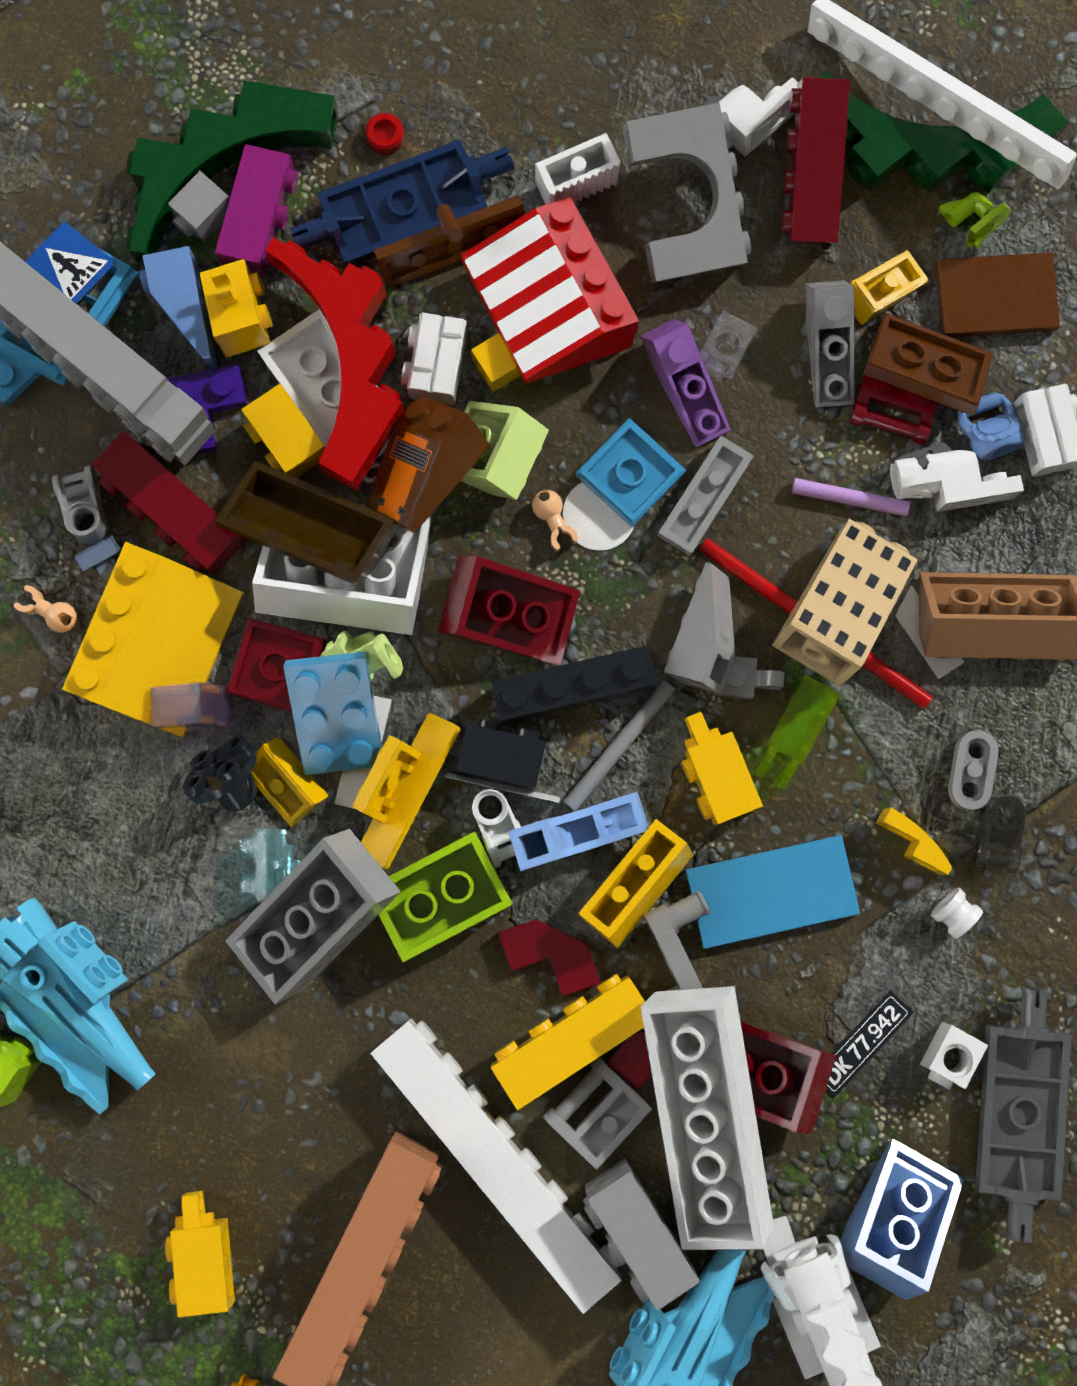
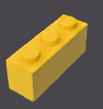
(636, 883)

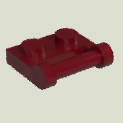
(895, 398)

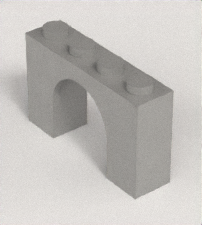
(698, 137)

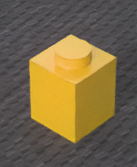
(494, 363)

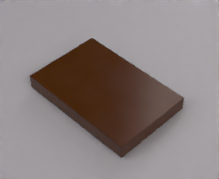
(997, 294)
(928, 364)

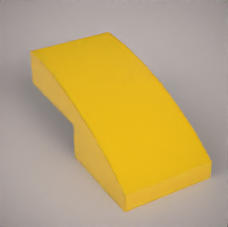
(922, 848)

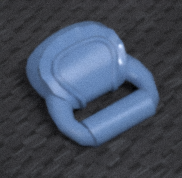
(997, 434)

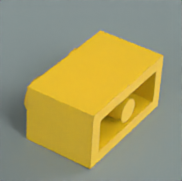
(284, 432)

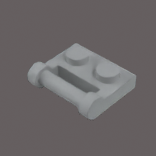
(607, 1123)

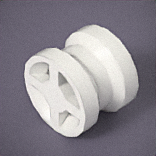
(956, 913)

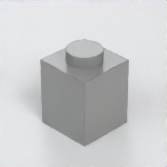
(199, 207)

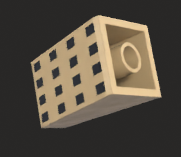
(846, 603)

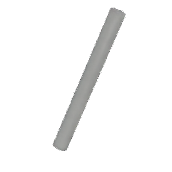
(619, 745)

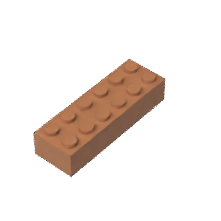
(354, 1273)

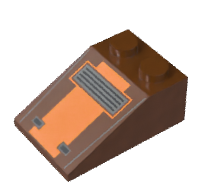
(424, 461)

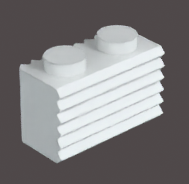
(578, 171)

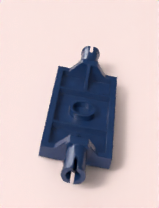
(401, 200)

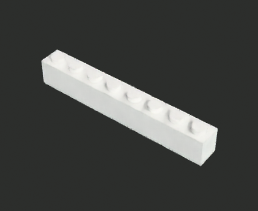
(497, 1164)

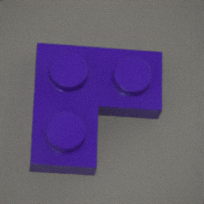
(215, 392)

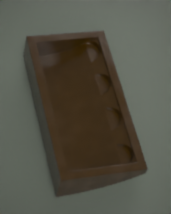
(308, 523)

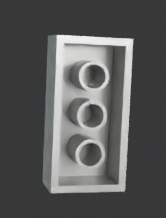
(312, 915)

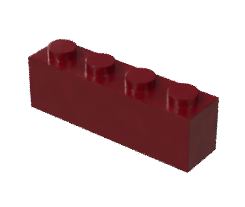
(817, 161)
(167, 502)

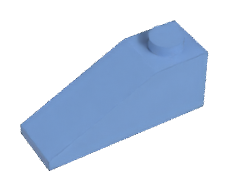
(177, 289)

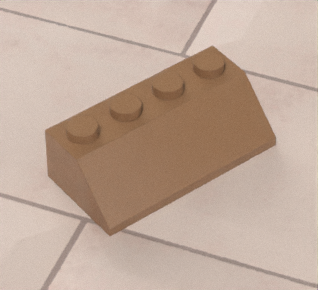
(998, 615)

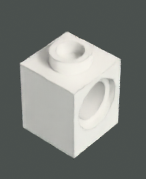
(970, 1054)

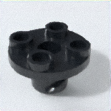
(223, 775)

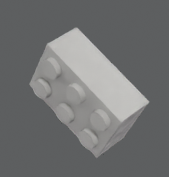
(639, 1235)

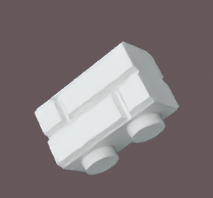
(435, 358)
(1049, 428)

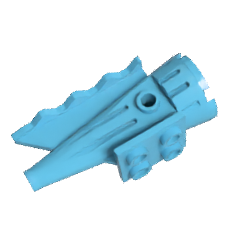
(60, 1001)
(700, 1339)

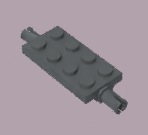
(1023, 1114)

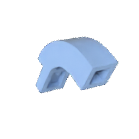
(578, 831)

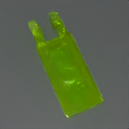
(798, 728)

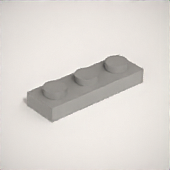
(705, 495)

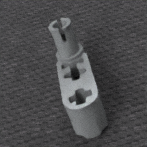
(664, 927)

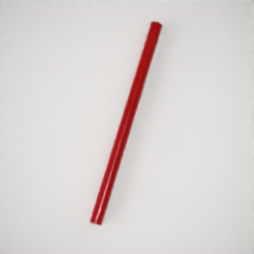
(787, 604)

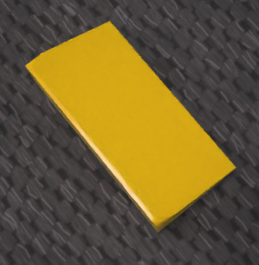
(283, 782)

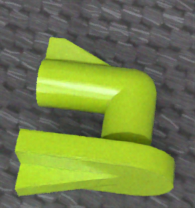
(991, 218)

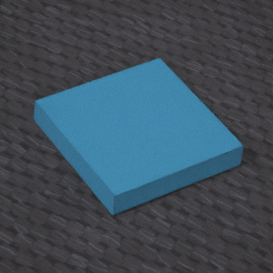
(630, 472)

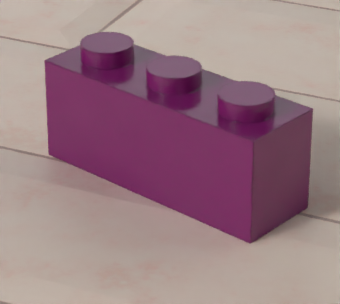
(257, 207)

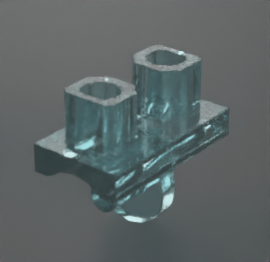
(273, 862)

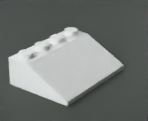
(381, 602)

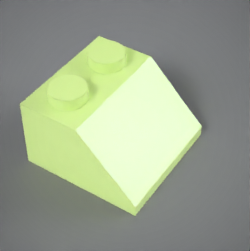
(513, 449)

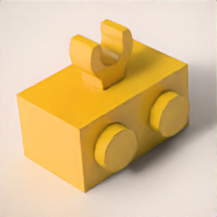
(235, 307)

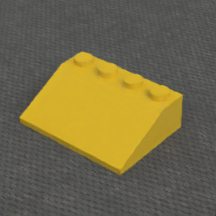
(151, 631)

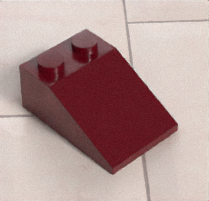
(508, 610)
(786, 1078)

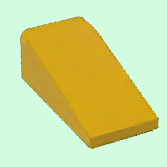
(886, 286)

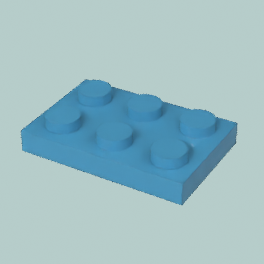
(333, 712)

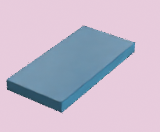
(774, 891)

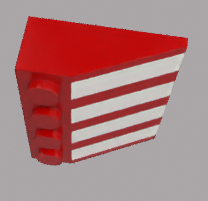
(551, 292)

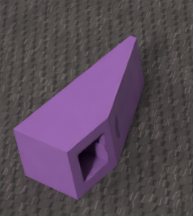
(685, 380)

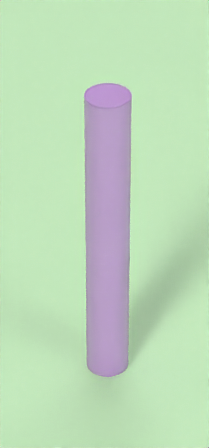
(850, 497)

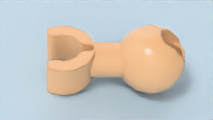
(550, 511)
(54, 614)

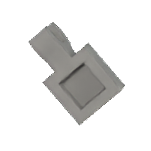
(745, 678)

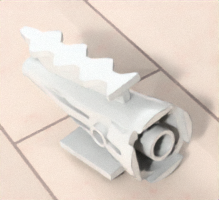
(823, 1312)

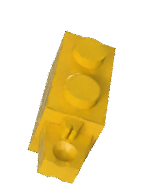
(718, 771)
(200, 1260)

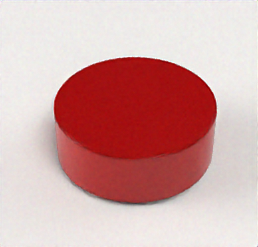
(384, 133)

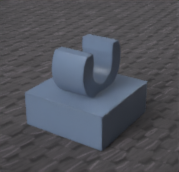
(100, 556)

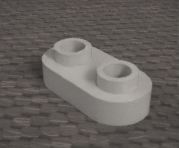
(977, 772)

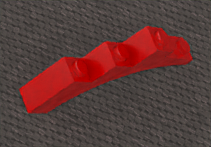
(349, 304)

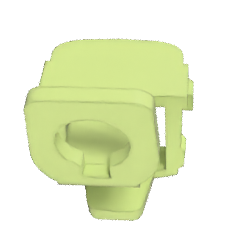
(377, 648)

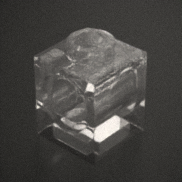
(731, 331)

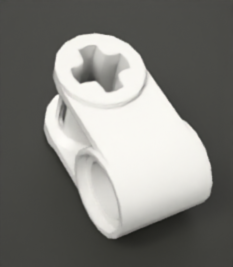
(496, 830)

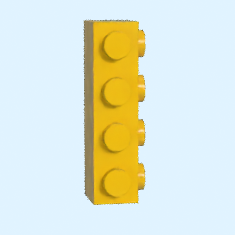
(570, 1042)

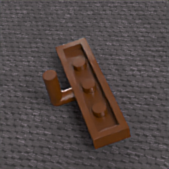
(445, 242)

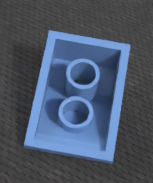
(901, 1221)

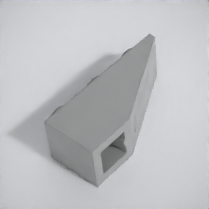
(831, 341)
(706, 636)

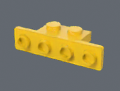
(400, 785)

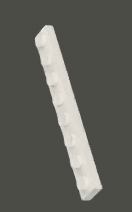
(942, 93)

